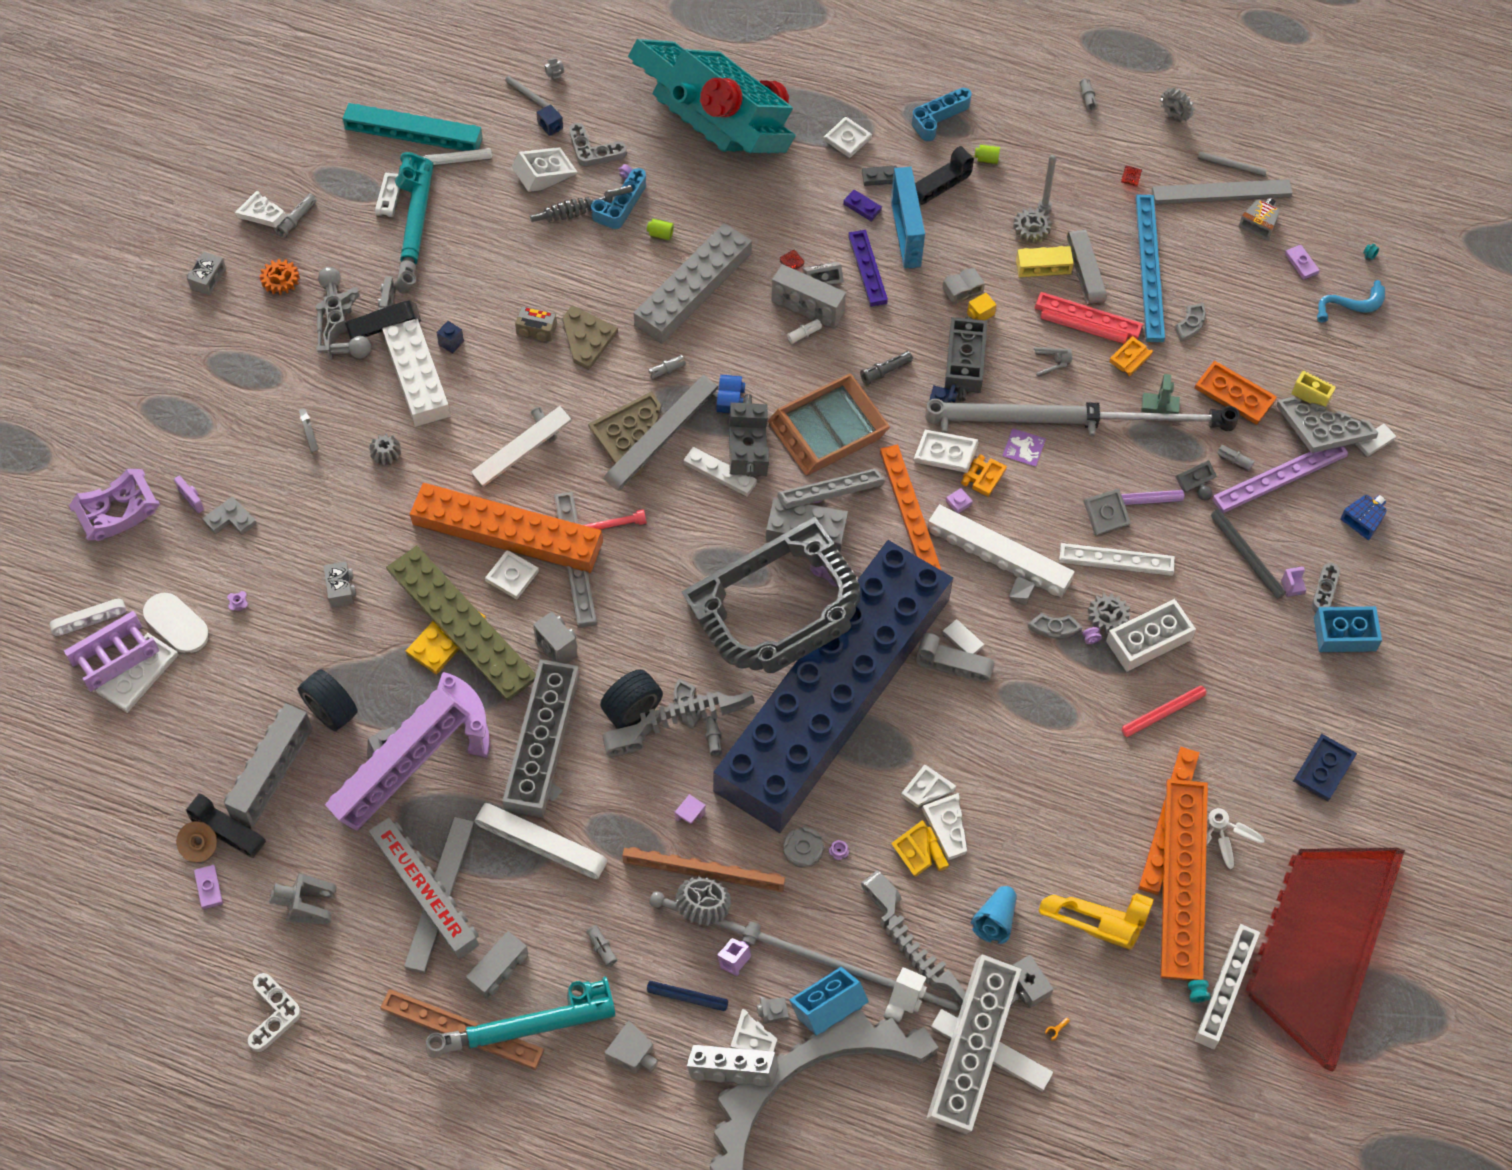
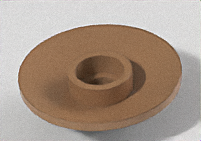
(187, 843)

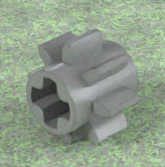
(554, 68)

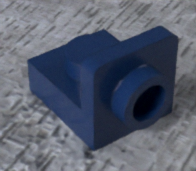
(944, 394)

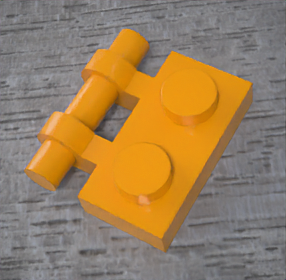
(988, 478)

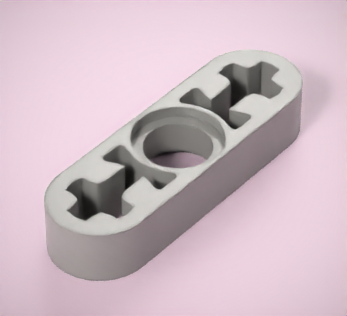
(1319, 593)

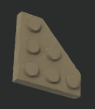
(586, 336)

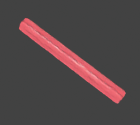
(1084, 326)
(1163, 711)

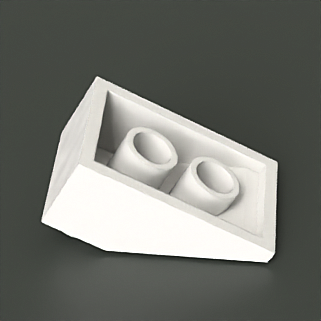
(542, 168)

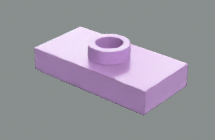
(1302, 262)
(189, 494)
(208, 887)

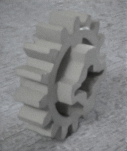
(1177, 104)
(1032, 225)
(1111, 610)

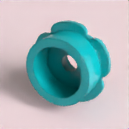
(1371, 251)

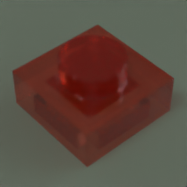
(1131, 175)
(792, 260)

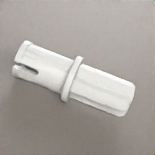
(804, 331)

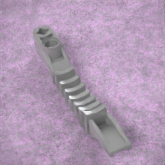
(630, 738)
(886, 898)

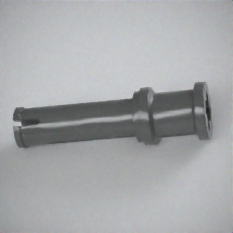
(879, 370)

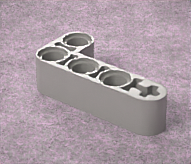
(953, 661)

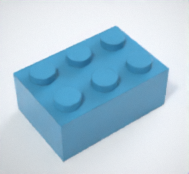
(1347, 629)
(829, 1001)

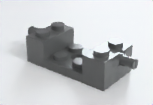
(963, 368)
(748, 424)

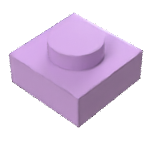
(959, 500)

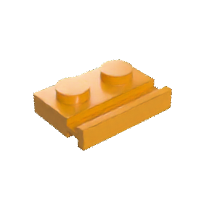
(1131, 356)

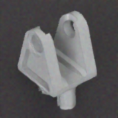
(299, 911)

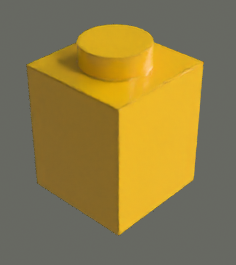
(981, 307)

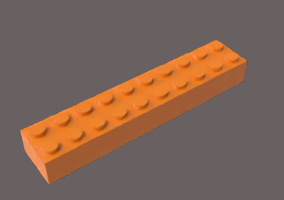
(506, 527)

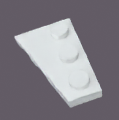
(261, 211)
(946, 823)

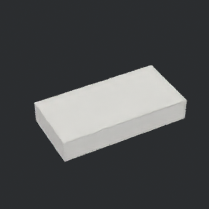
(1384, 437)
(962, 638)

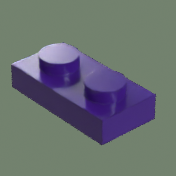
(862, 205)

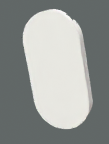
(176, 623)

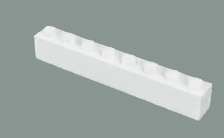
(1000, 551)

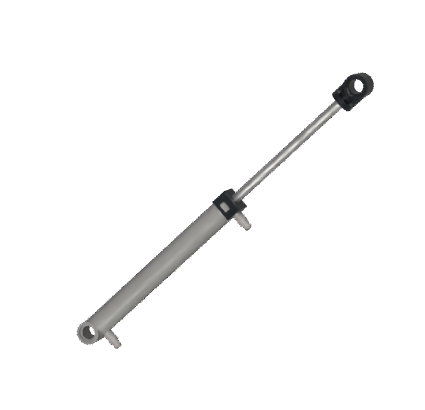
(1088, 415)

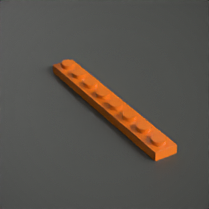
(908, 505)
(1153, 870)

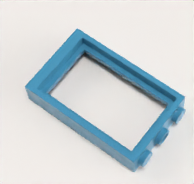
(907, 217)

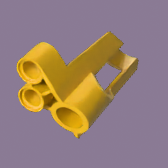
(1115, 926)

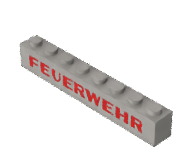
(424, 888)

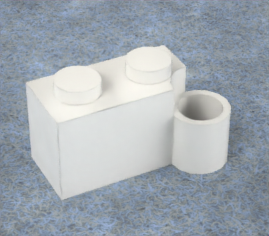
(906, 995)

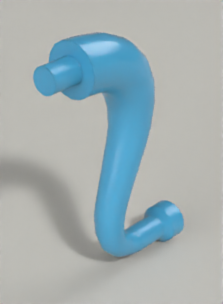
(1371, 304)

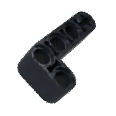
(946, 177)
(375, 321)
(225, 827)

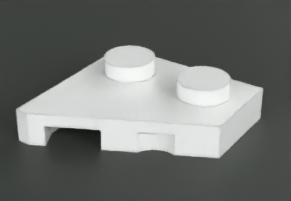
(926, 787)
(752, 1035)

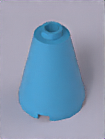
(996, 916)

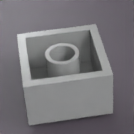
(555, 638)

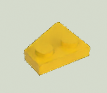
(914, 848)

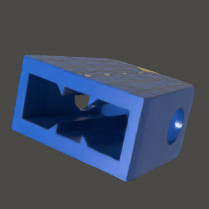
(1365, 515)

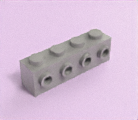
(732, 1065)

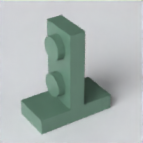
(1163, 401)

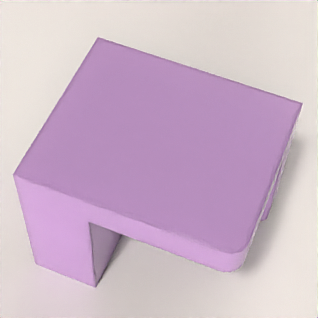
(1293, 581)
(690, 810)

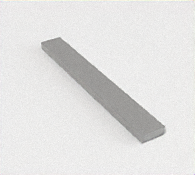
(1221, 191)
(578, 579)
(447, 874)

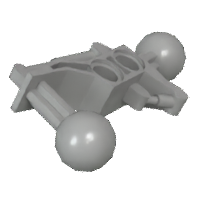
(336, 307)

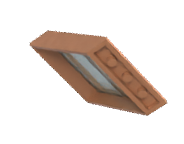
(828, 424)

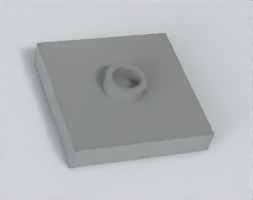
(1107, 511)

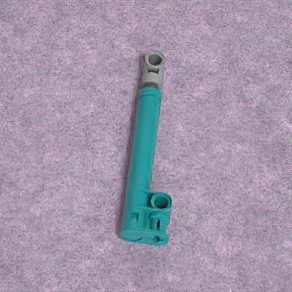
(416, 178)
(591, 1006)

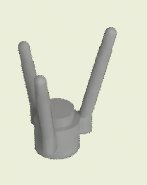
(1062, 356)

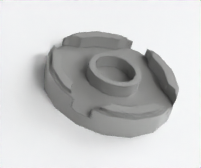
(803, 847)

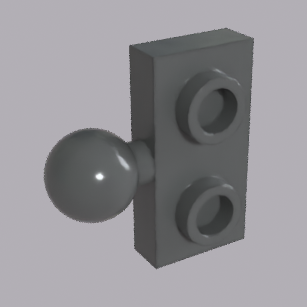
(1196, 478)

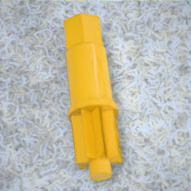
(936, 852)

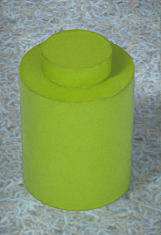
(987, 154)
(660, 229)

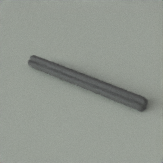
(1248, 554)

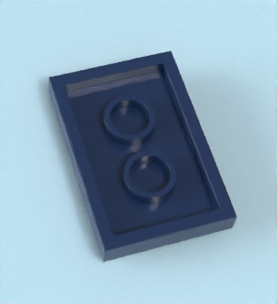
(1325, 767)

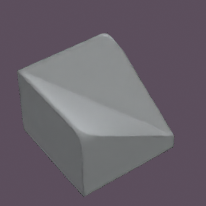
(1022, 591)

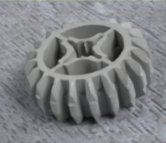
(703, 901)

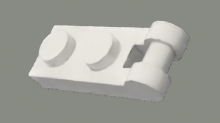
(387, 196)

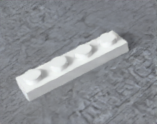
(719, 471)

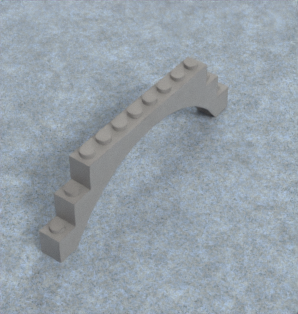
(847, 1037)

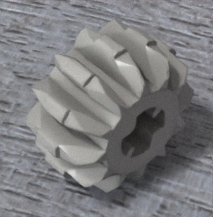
(385, 449)

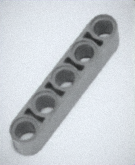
(1086, 267)

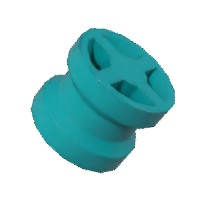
(1199, 991)

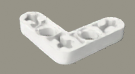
(279, 1015)

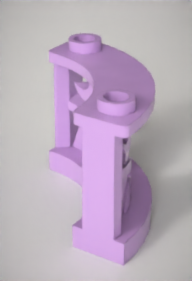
(111, 525)
(476, 723)

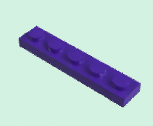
(868, 268)

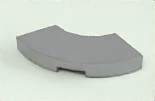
(1192, 323)
(308, 430)
(1055, 627)
(681, 692)

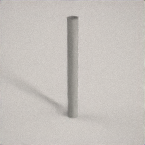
(527, 92)
(1231, 163)

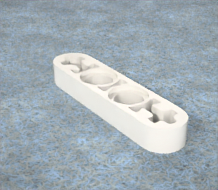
(87, 617)

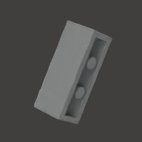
(497, 965)

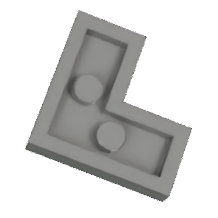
(227, 513)

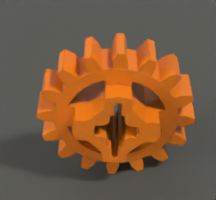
(279, 276)

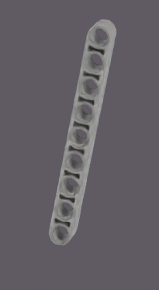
(660, 433)

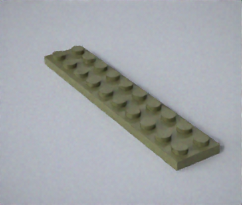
(462, 623)

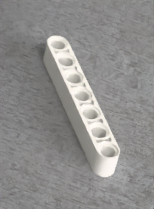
(541, 841)

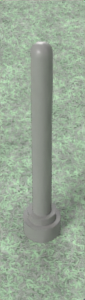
(1045, 204)

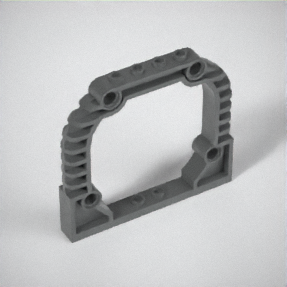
(807, 541)

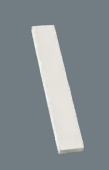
(521, 446)
(1116, 559)
(1005, 1057)

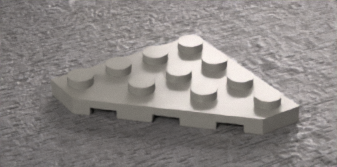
(1322, 428)

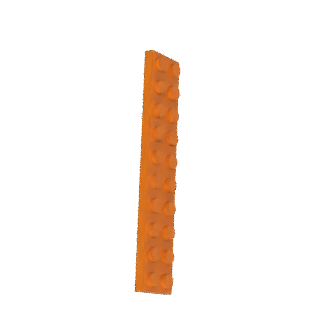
(1184, 880)

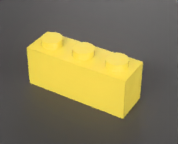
(1044, 261)

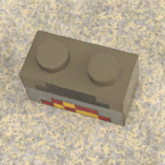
(536, 324)

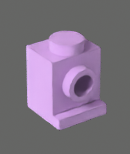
(734, 956)

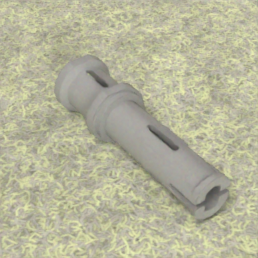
(292, 218)

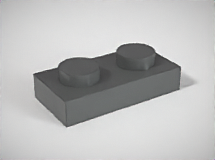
(878, 175)

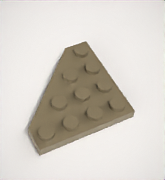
(625, 426)

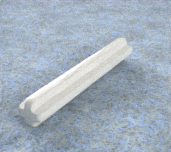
(462, 156)

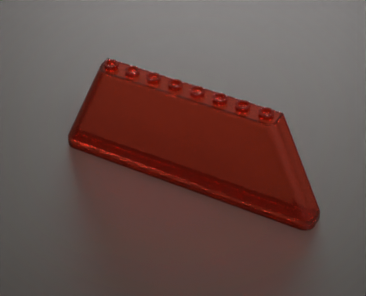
(1323, 943)

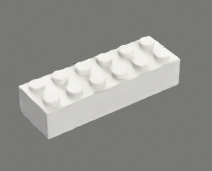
(416, 372)

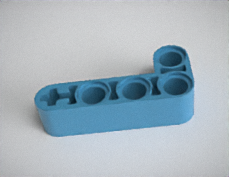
(929, 114)
(615, 213)

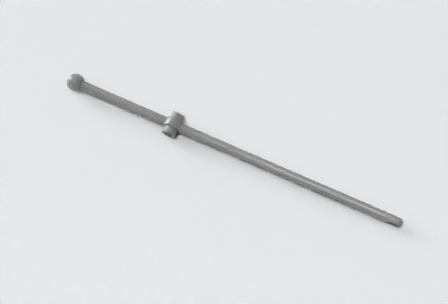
(751, 934)

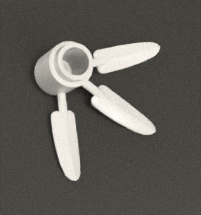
(1224, 842)

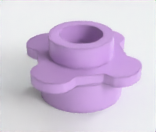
(241, 604)

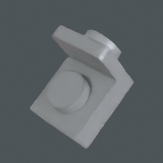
(772, 1010)

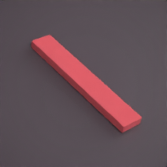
(1088, 314)

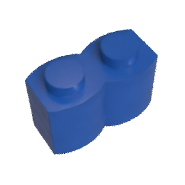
(729, 392)

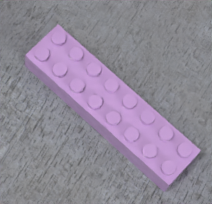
(397, 759)

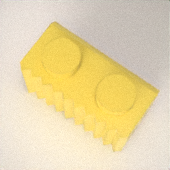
(1313, 389)

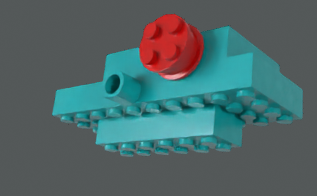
(717, 97)

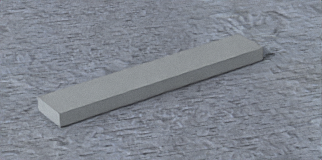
(830, 488)

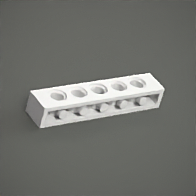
(1227, 986)

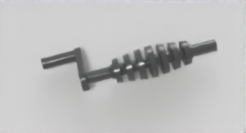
(574, 207)

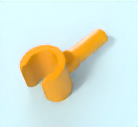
(1056, 1029)

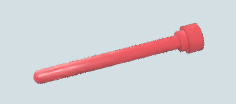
(638, 518)

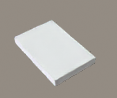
(946, 451)

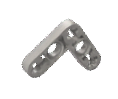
(592, 152)

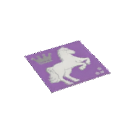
(1024, 447)

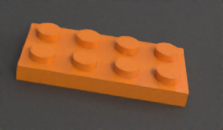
(1236, 391)

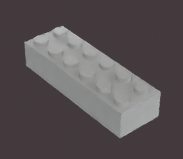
(268, 765)

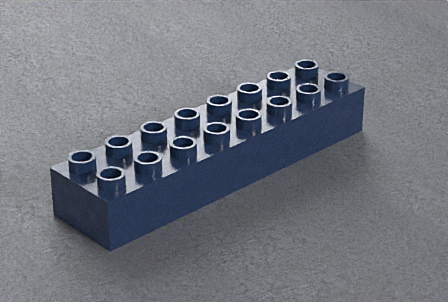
(832, 690)

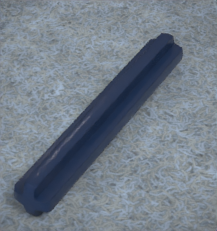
(687, 995)

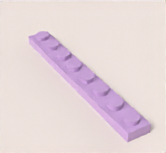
(1277, 478)

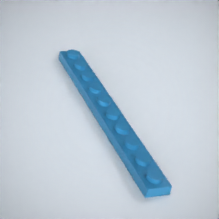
(1150, 268)

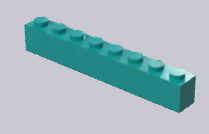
(412, 127)

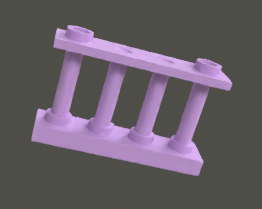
(104, 638)

